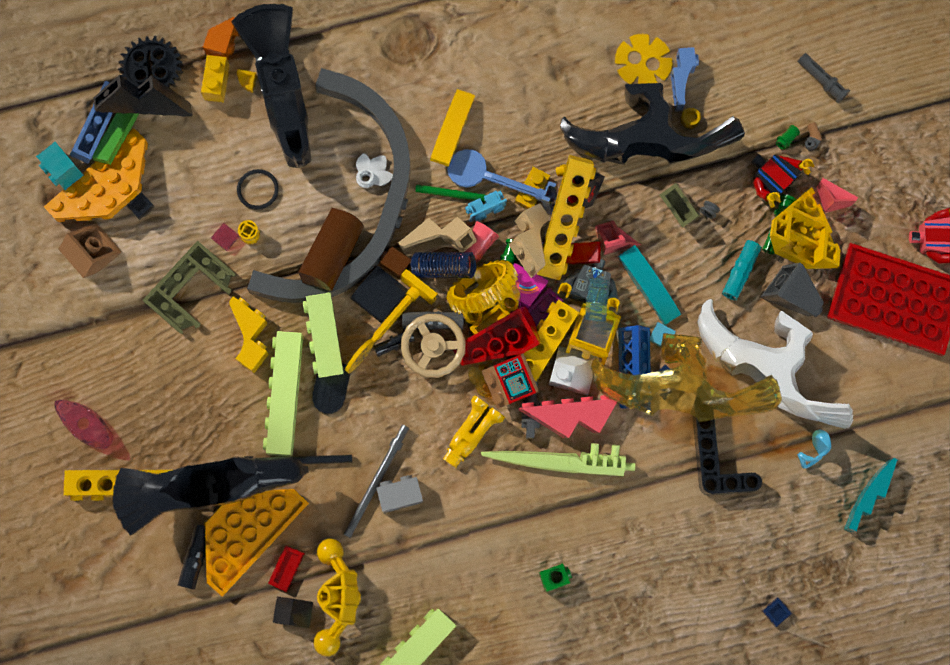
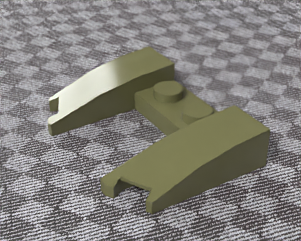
(161, 296)

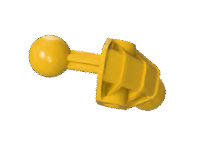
(336, 597)

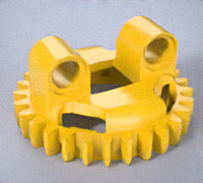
(491, 289)

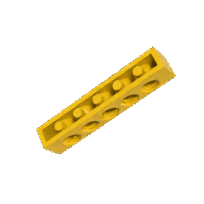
(574, 167)
(75, 480)

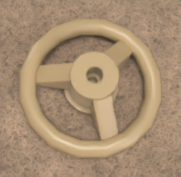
(433, 345)

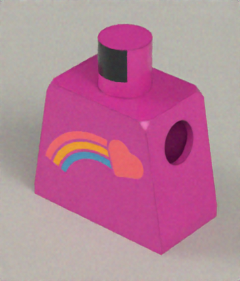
(529, 287)

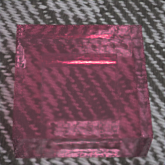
(225, 237)

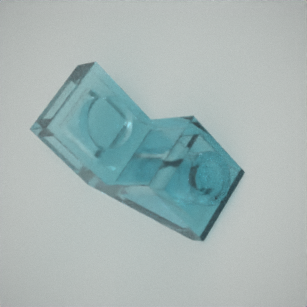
(597, 299)

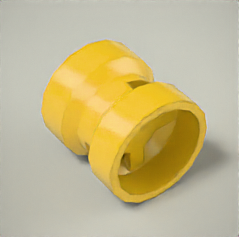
(250, 236)

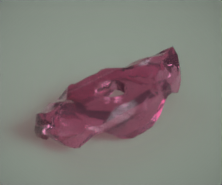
(95, 435)

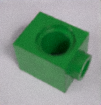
(547, 582)

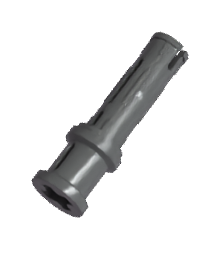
(830, 83)

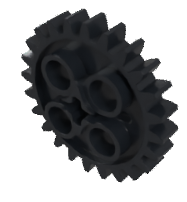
(169, 63)

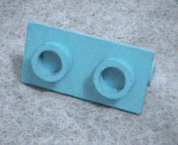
(493, 204)

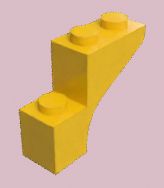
(251, 326)

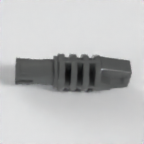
(527, 422)

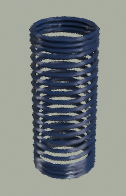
(424, 264)

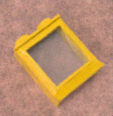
(594, 336)

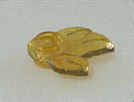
(476, 377)

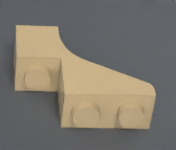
(431, 237)
(528, 244)

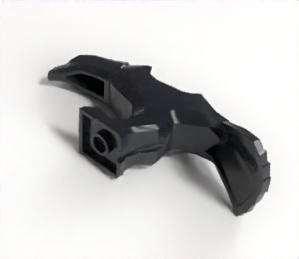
(267, 35)
(650, 134)
(145, 495)

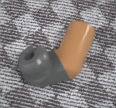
(814, 138)

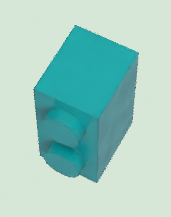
(59, 165)

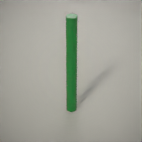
(449, 193)

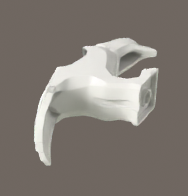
(764, 361)

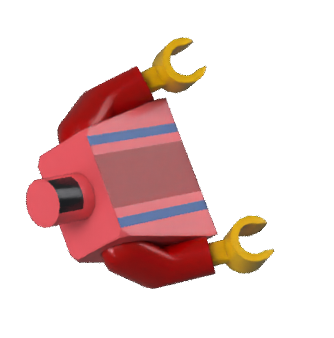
(934, 237)

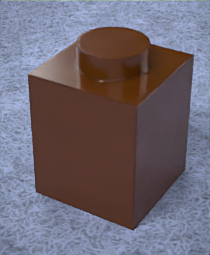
(395, 262)

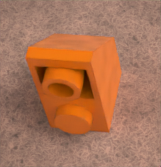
(221, 39)

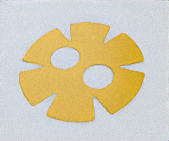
(641, 45)

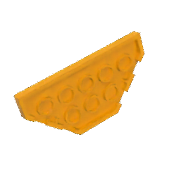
(104, 186)
(243, 531)

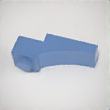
(686, 64)

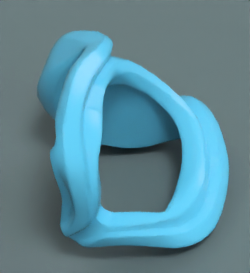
(822, 444)

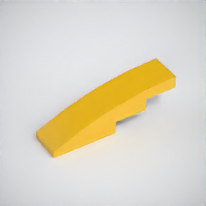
(452, 127)

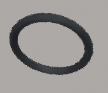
(258, 206)

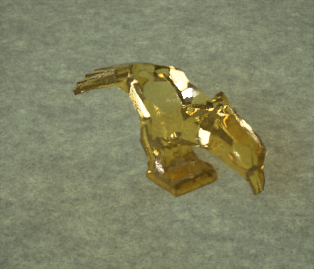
(685, 386)

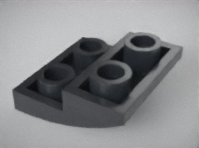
(379, 294)

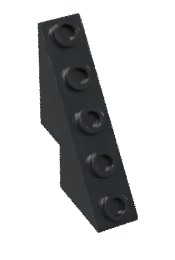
(148, 98)

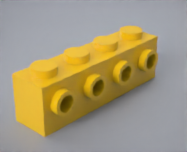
(551, 334)

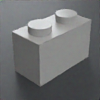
(399, 494)

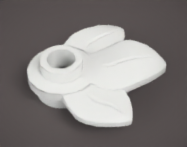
(374, 170)

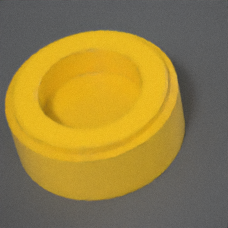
(690, 118)

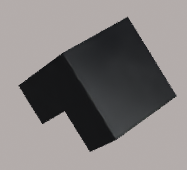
(293, 612)

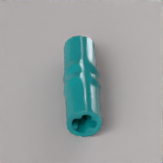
(741, 270)

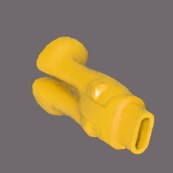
(464, 441)

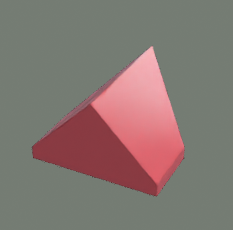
(834, 197)
(613, 238)

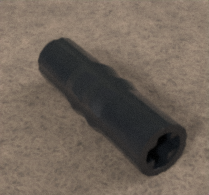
(194, 558)

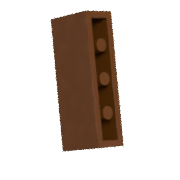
(331, 249)

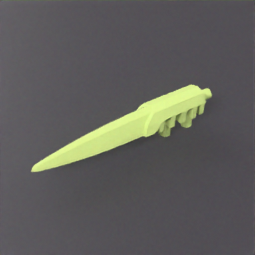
(568, 462)

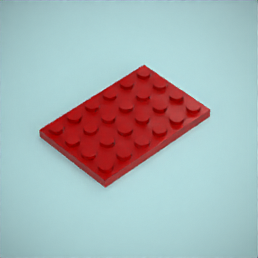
(893, 299)

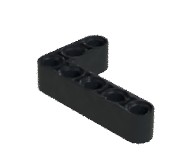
(714, 475)

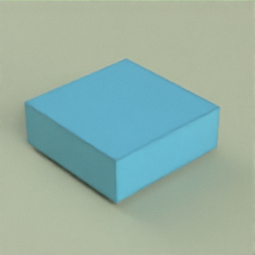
(656, 336)

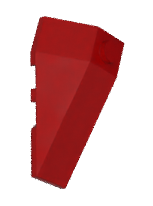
(504, 338)

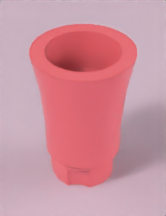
(485, 238)

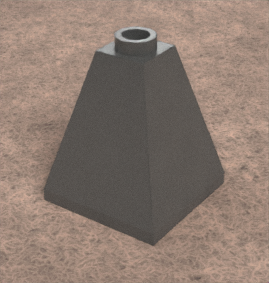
(794, 290)

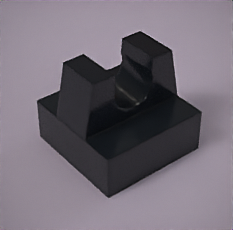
(140, 206)

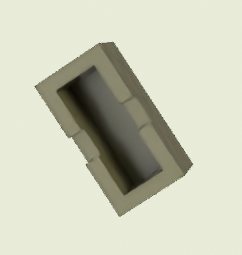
(680, 205)

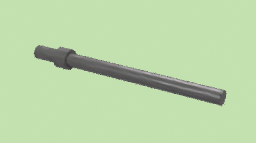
(395, 445)

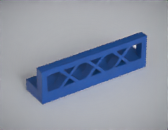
(640, 350)

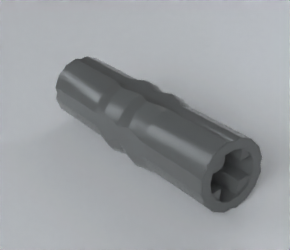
(408, 317)

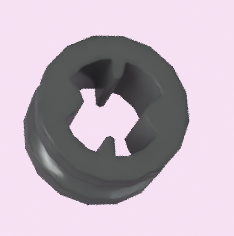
(709, 209)

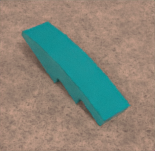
(649, 285)
(875, 489)

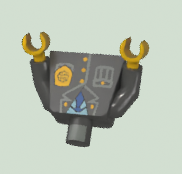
(577, 284)

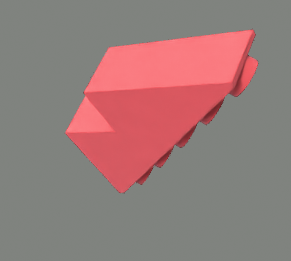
(565, 416)

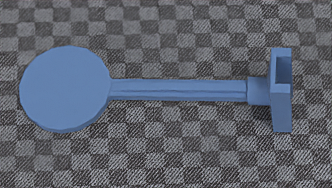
(470, 168)

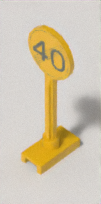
(417, 289)

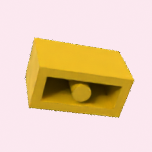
(215, 78)

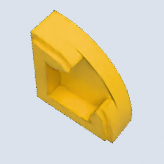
(247, 79)

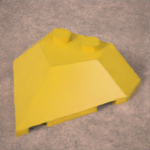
(804, 234)

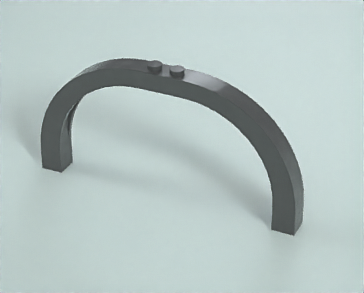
(365, 98)

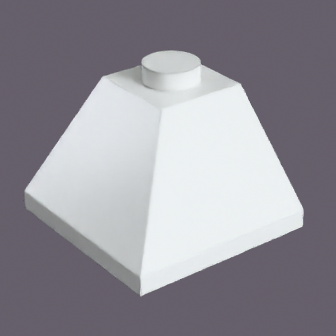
(572, 371)

